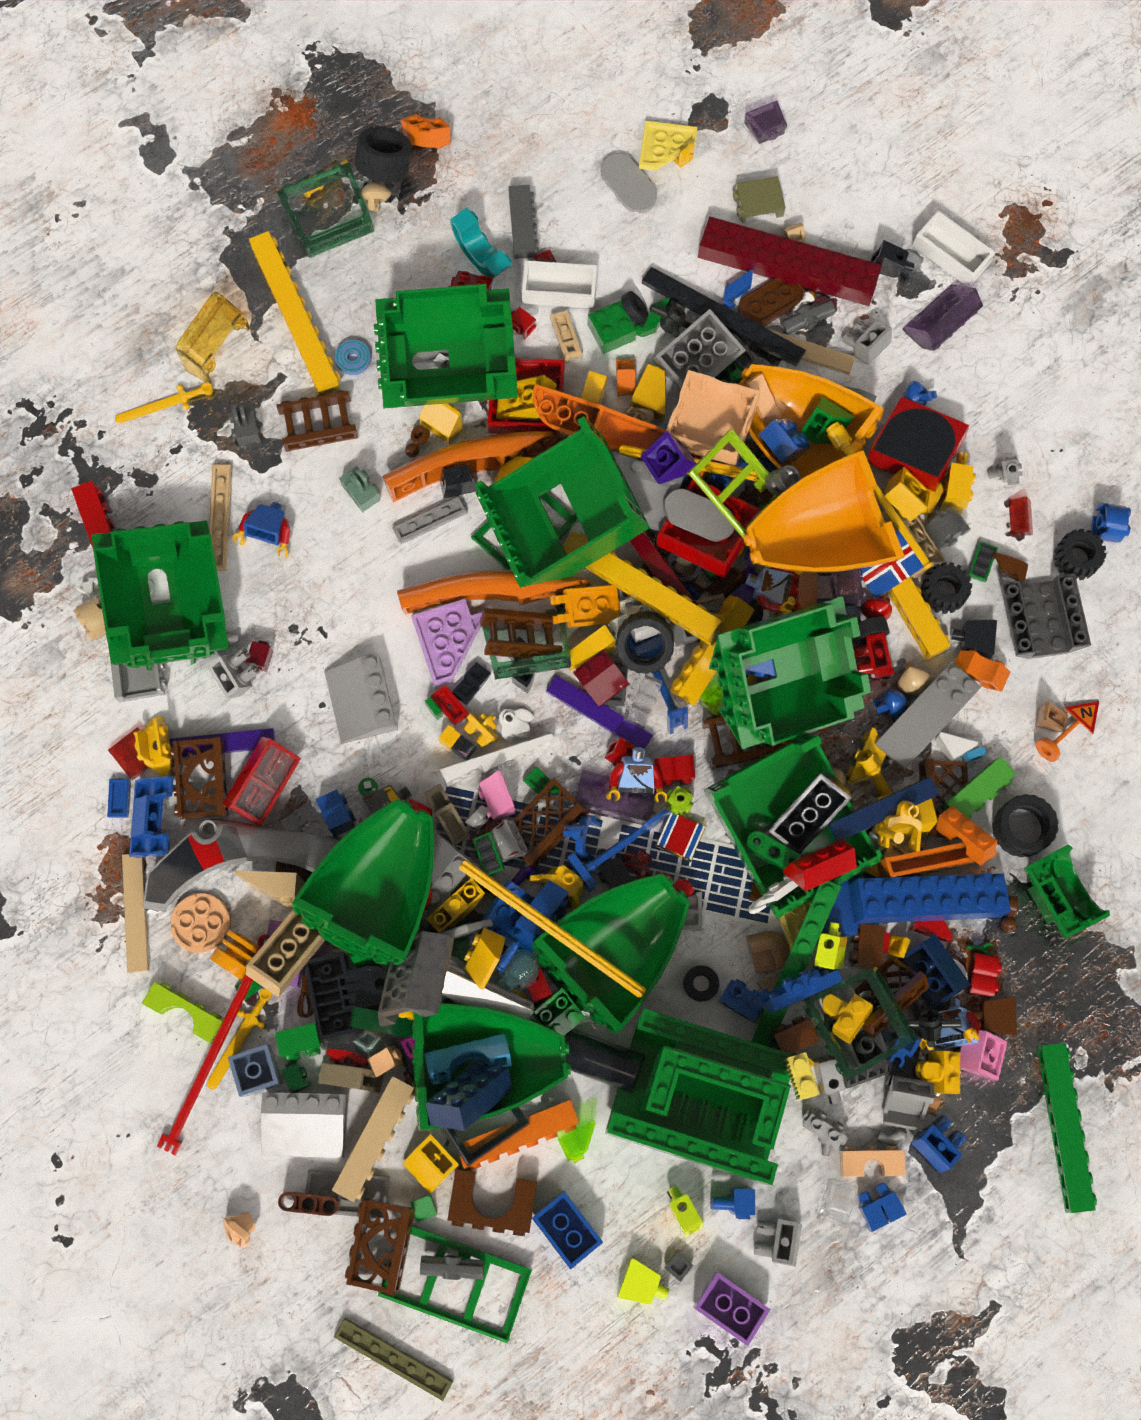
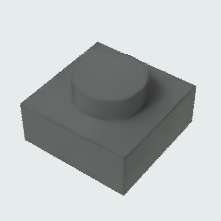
(678, 1266)

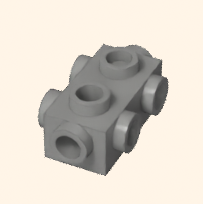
(1010, 471)
(828, 1131)

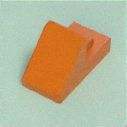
(625, 377)

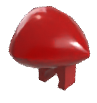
(877, 607)

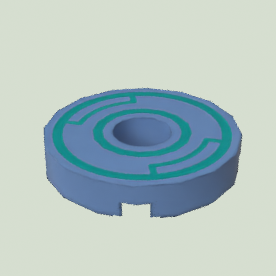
(348, 348)

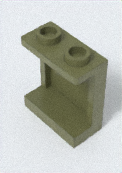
(759, 198)

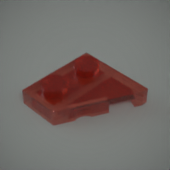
(126, 756)

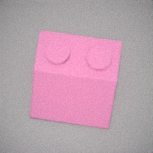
(496, 796)
(984, 1057)

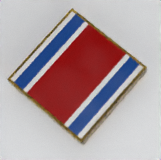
(680, 836)

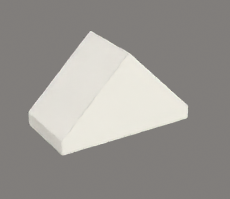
(954, 746)

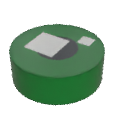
(367, 786)

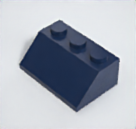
(942, 972)

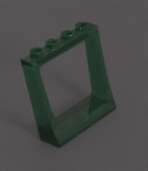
(339, 234)
(532, 664)
(889, 1006)

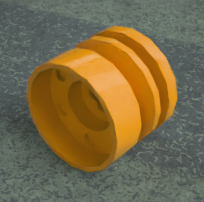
(236, 954)

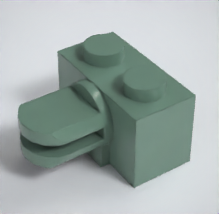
(360, 489)

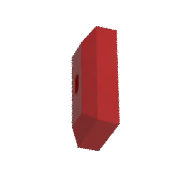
(444, 697)

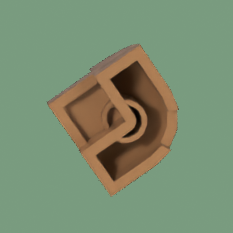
(768, 951)

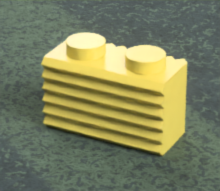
(801, 1076)

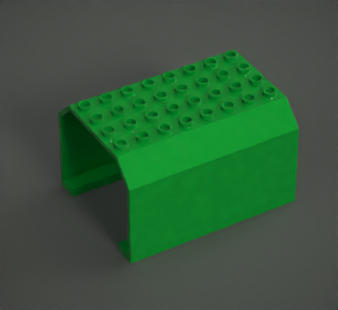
(680, 1140)

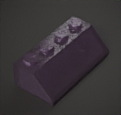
(943, 316)
(630, 806)

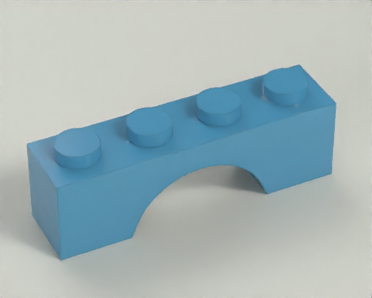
(444, 1062)

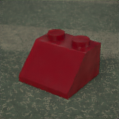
(601, 678)

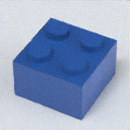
(785, 439)

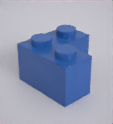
(335, 813)

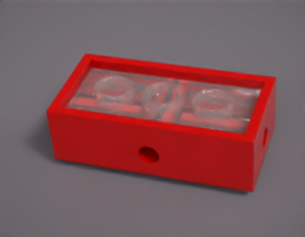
(261, 781)

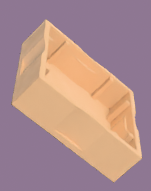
(708, 411)

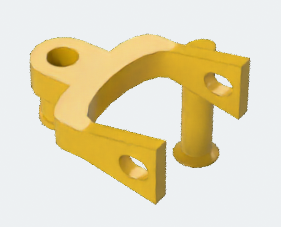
(906, 814)

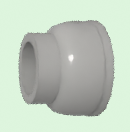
(478, 818)

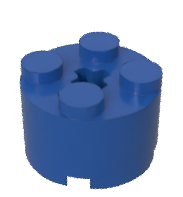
(1111, 522)

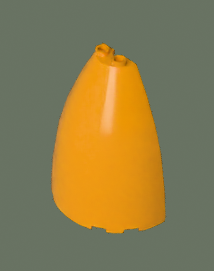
(796, 398)
(825, 523)

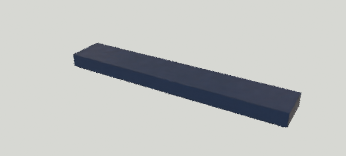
(878, 810)

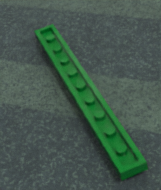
(799, 954)

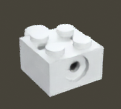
(629, 607)

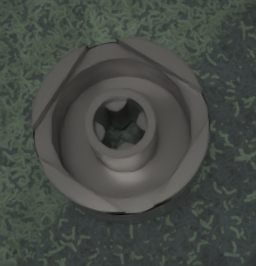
(947, 528)

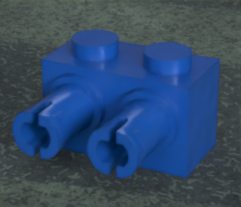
(739, 999)
(936, 1147)
(739, 1203)

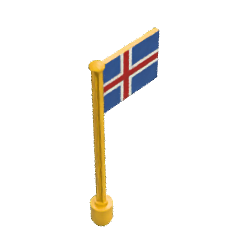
(888, 575)

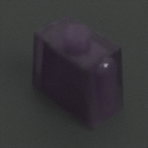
(766, 122)

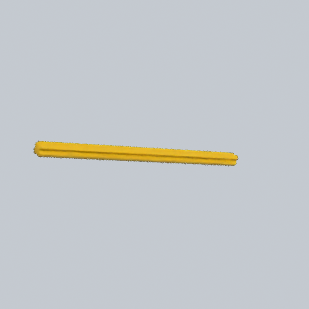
(712, 467)
(552, 928)

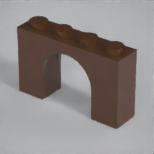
(463, 1209)

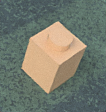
(385, 1060)

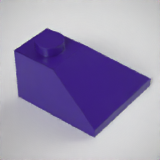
(667, 459)

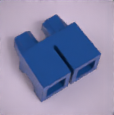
(882, 1209)

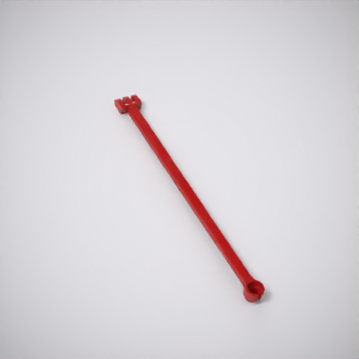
(209, 1060)

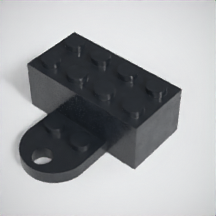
(337, 990)

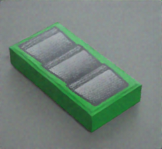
(982, 562)
(488, 854)

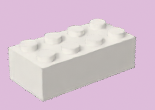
(953, 249)
(559, 284)

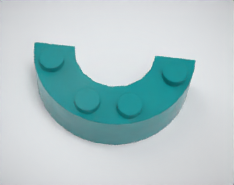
(476, 245)

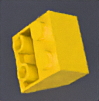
(442, 421)
(430, 1163)

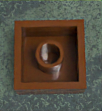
(867, 947)

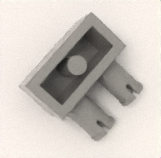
(871, 342)
(231, 676)
(786, 1241)

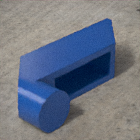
(736, 289)

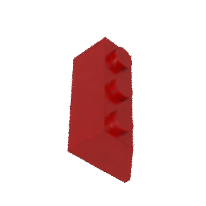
(822, 865)

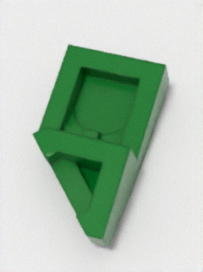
(538, 780)

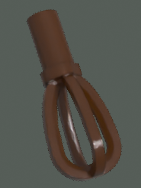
(305, 990)

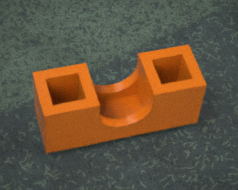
(978, 842)

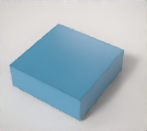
(974, 754)

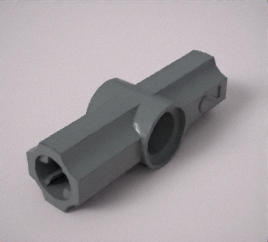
(807, 317)
(452, 1267)

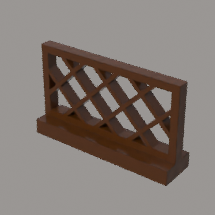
(927, 769)
(555, 835)
(907, 993)

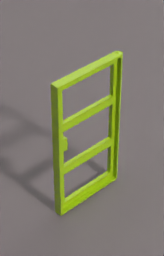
(753, 464)

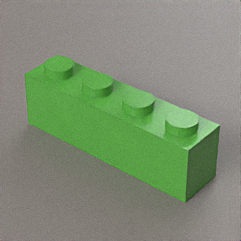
(981, 787)

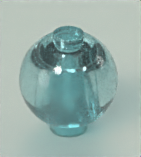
(520, 971)

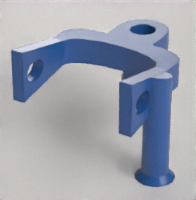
(579, 834)

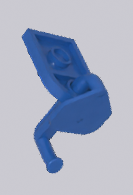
(504, 920)

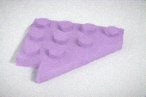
(446, 638)

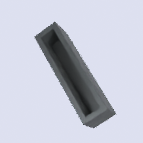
(522, 221)

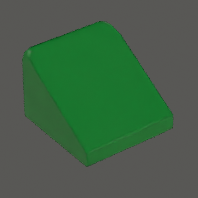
(424, 1208)

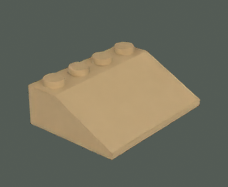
(277, 886)

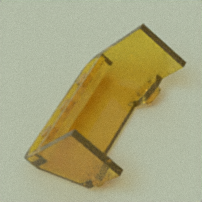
(207, 334)

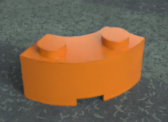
(426, 131)
(985, 671)

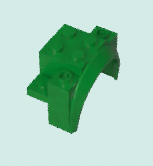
(1061, 894)

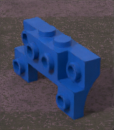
(147, 817)
(795, 990)

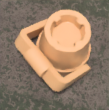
(239, 1228)

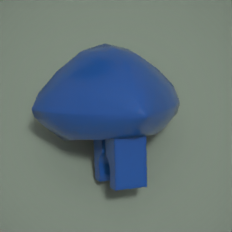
(918, 393)
(893, 701)

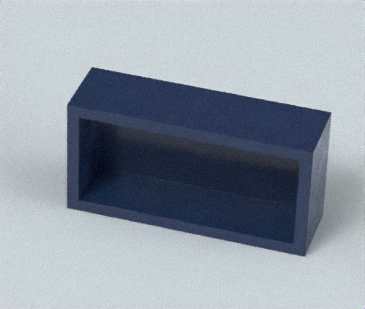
(469, 1096)

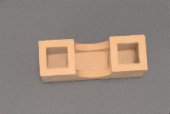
(853, 1161)

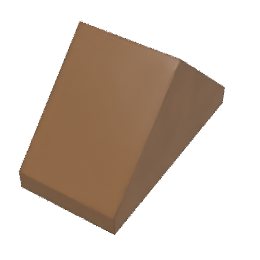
(1051, 718)

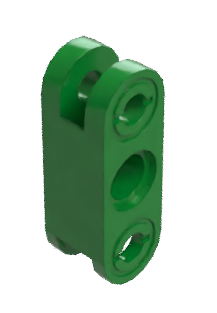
(767, 843)

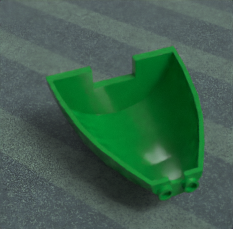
(373, 885)
(629, 927)
(534, 1051)

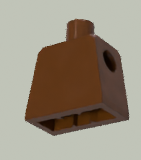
(998, 1016)

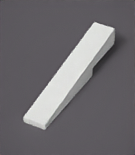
(493, 761)

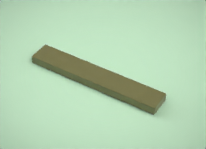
(393, 1359)

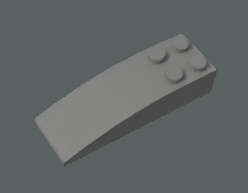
(928, 715)

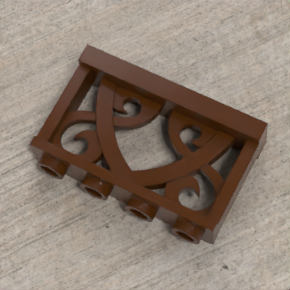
(217, 756)
(403, 1228)

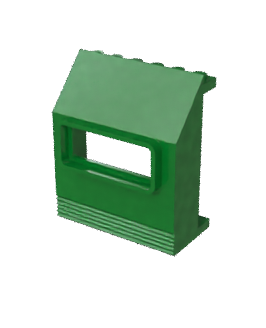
(595, 491)
(759, 796)
(716, 1095)

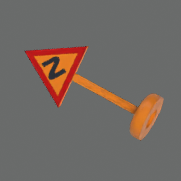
(1084, 714)

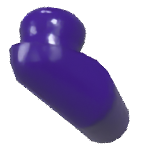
(524, 873)

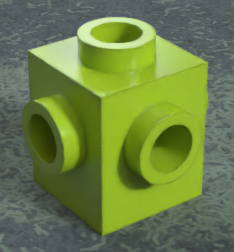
(676, 806)

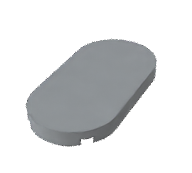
(628, 183)
(696, 515)

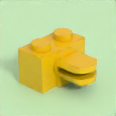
(849, 1016)
(942, 1070)

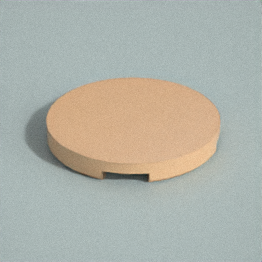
(200, 922)

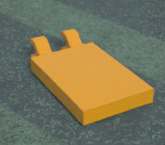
(588, 606)

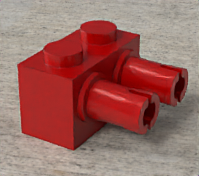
(879, 653)

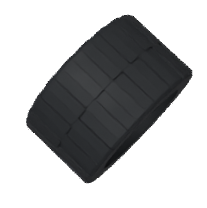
(382, 154)
(651, 664)
(1043, 812)

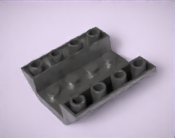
(1046, 617)
(417, 981)

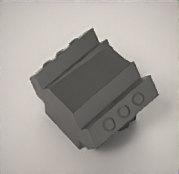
(860, 1051)

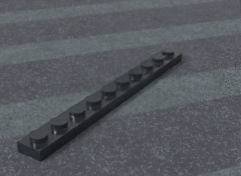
(732, 320)

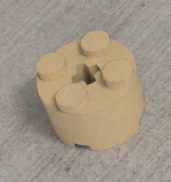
(91, 615)

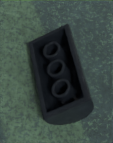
(811, 812)
(603, 1060)

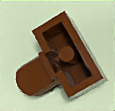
(795, 1035)

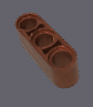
(319, 1203)

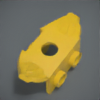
(160, 759)
(565, 879)

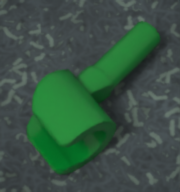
(984, 948)

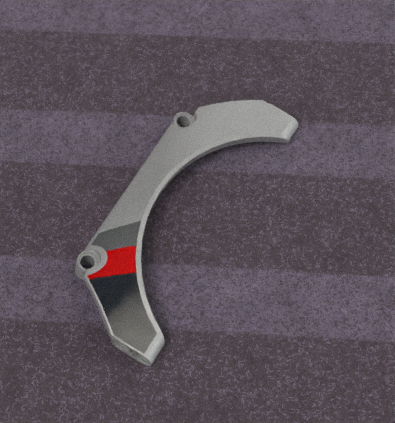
(227, 845)

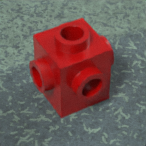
(618, 749)

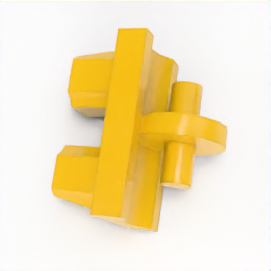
(475, 722)

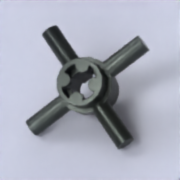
(672, 318)
(931, 1024)

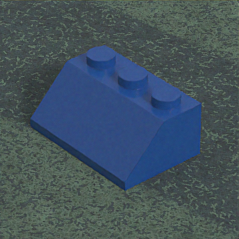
(842, 911)

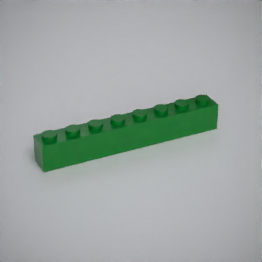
(1066, 1128)

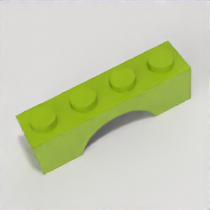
(162, 999)

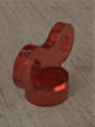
(638, 862)

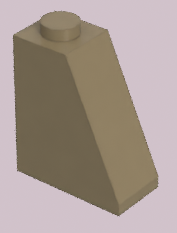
(349, 1077)

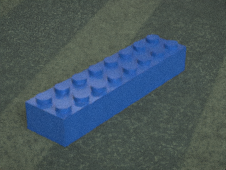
(929, 898)

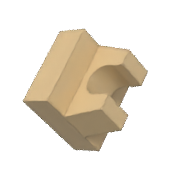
(795, 232)

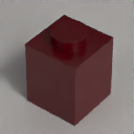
(260, 655)

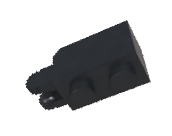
(613, 872)

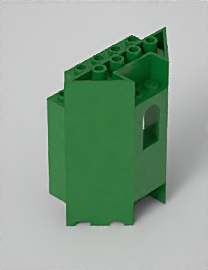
(460, 319)
(163, 632)
(813, 671)

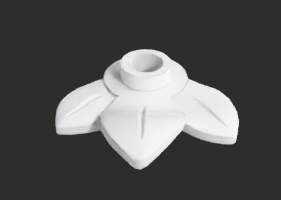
(517, 726)

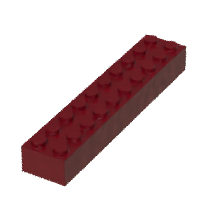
(789, 261)

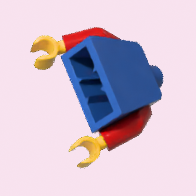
(267, 525)

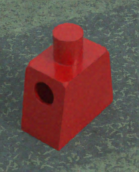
(539, 990)

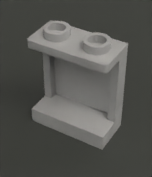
(137, 682)
(907, 1103)

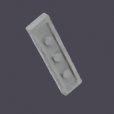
(429, 520)

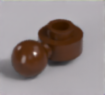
(419, 437)
(1009, 923)

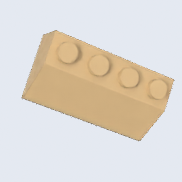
(917, 530)

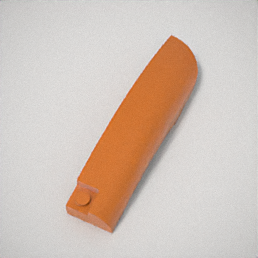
(563, 410)
(479, 453)
(480, 586)

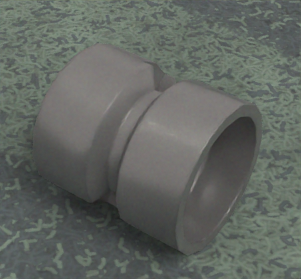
(782, 479)

